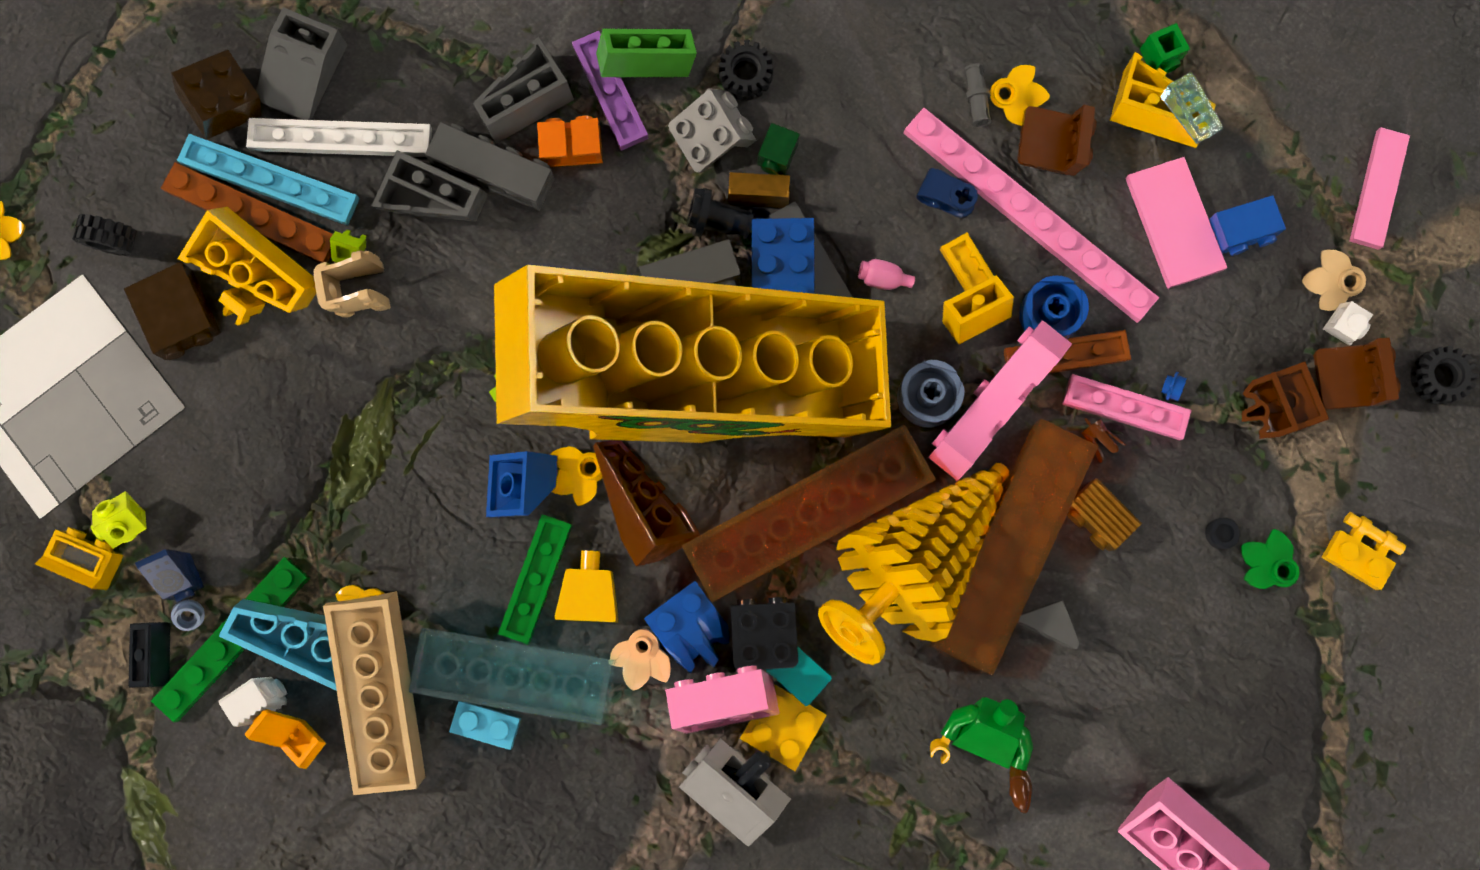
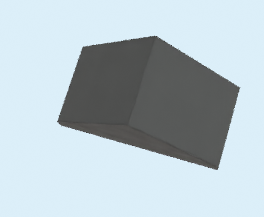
(1052, 623)

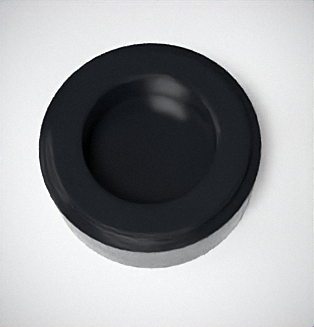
(1222, 533)

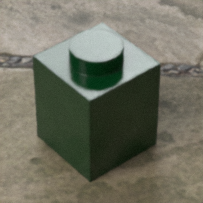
(778, 150)

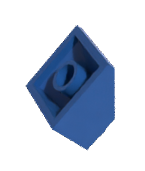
(519, 482)

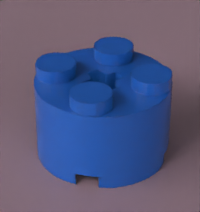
(1063, 297)

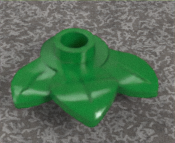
(1266, 560)

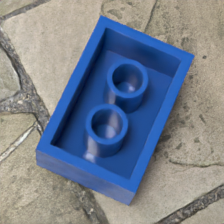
(784, 254)

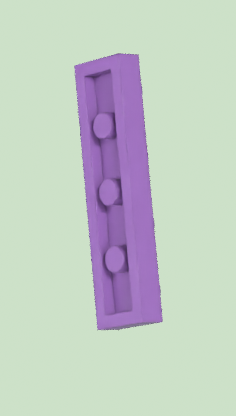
(611, 95)

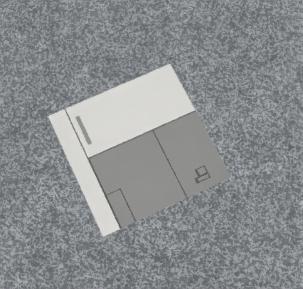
(73, 396)

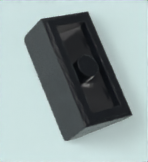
(149, 654)

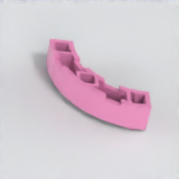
(999, 399)

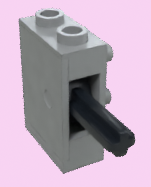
(735, 789)

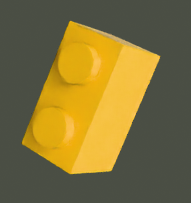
(977, 309)

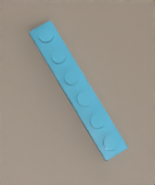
(268, 179)

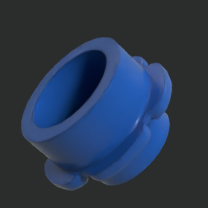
(1174, 386)

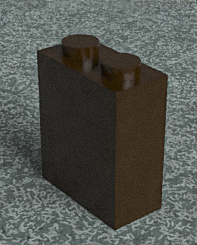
(172, 311)

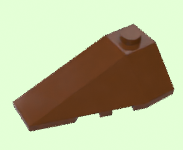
(644, 515)

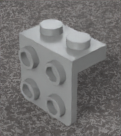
(711, 128)

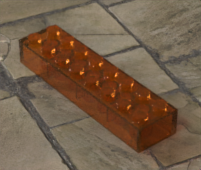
(808, 513)
(1017, 544)

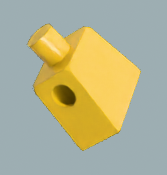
(588, 592)

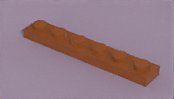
(266, 219)

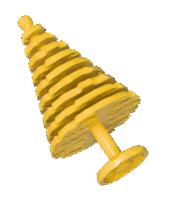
(913, 561)

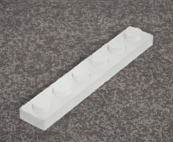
(338, 137)

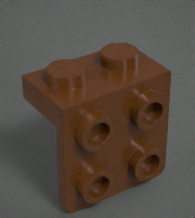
(1057, 139)
(1357, 375)

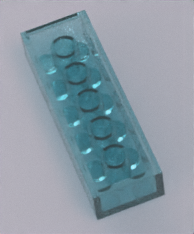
(512, 676)

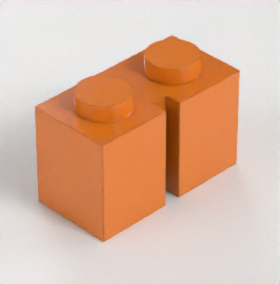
(570, 142)

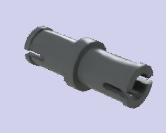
(978, 95)

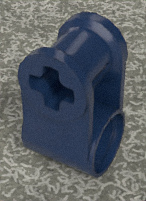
(943, 192)

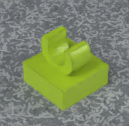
(344, 244)

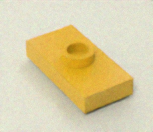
(966, 261)

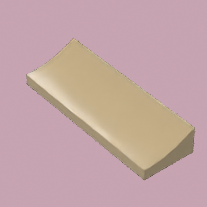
(375, 694)

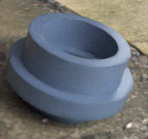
(187, 623)

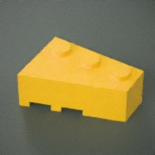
(1141, 105)

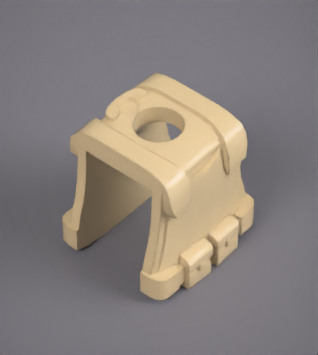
(328, 289)

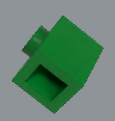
(1165, 48)

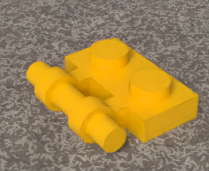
(1360, 560)

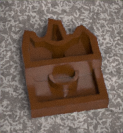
(1284, 402)

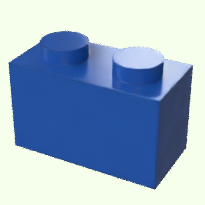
(1247, 225)

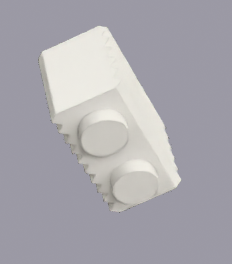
(252, 698)

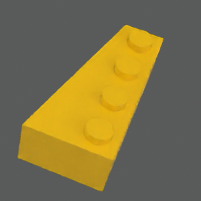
(248, 260)

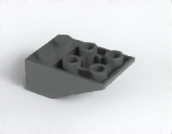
(298, 64)

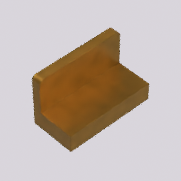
(758, 190)

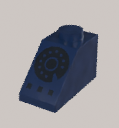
(171, 574)

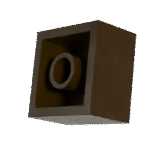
(216, 94)

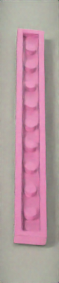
(1031, 215)

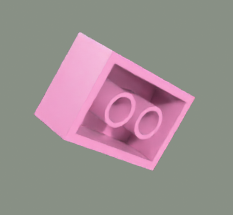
(721, 700)

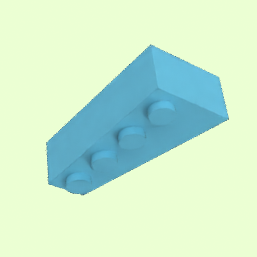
(283, 636)

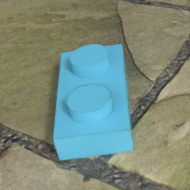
(485, 725)

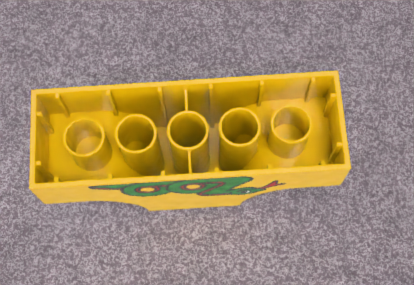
(685, 358)

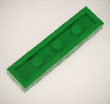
(535, 579)

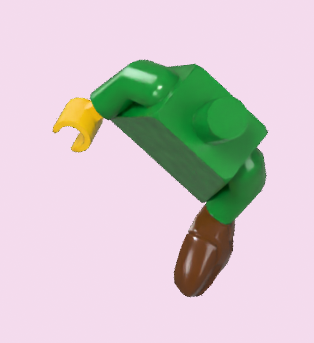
(995, 734)

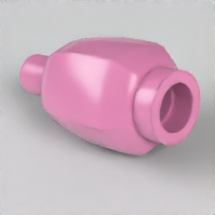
(884, 275)

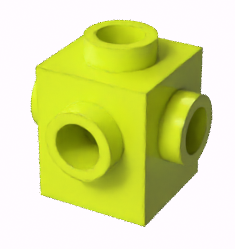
(118, 520)

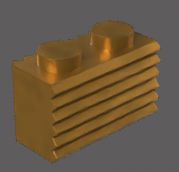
(1102, 516)

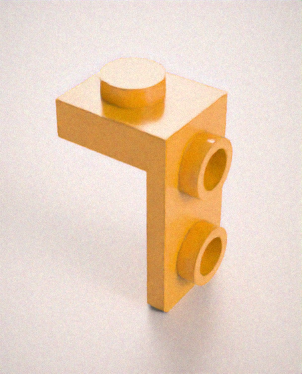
(288, 733)

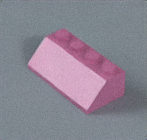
(1184, 835)

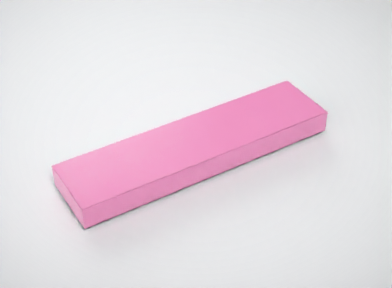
(1379, 188)
(1126, 407)

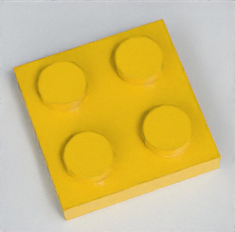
(786, 734)

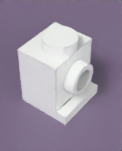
(1349, 322)

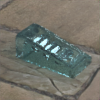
(1194, 93)

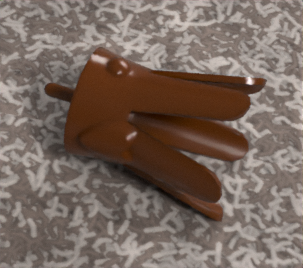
(1099, 431)

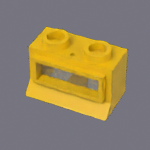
(81, 559)

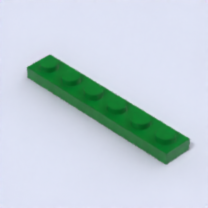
(218, 653)

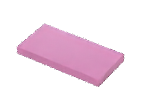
(1176, 222)

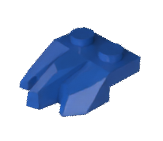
(689, 627)

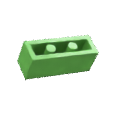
(646, 52)

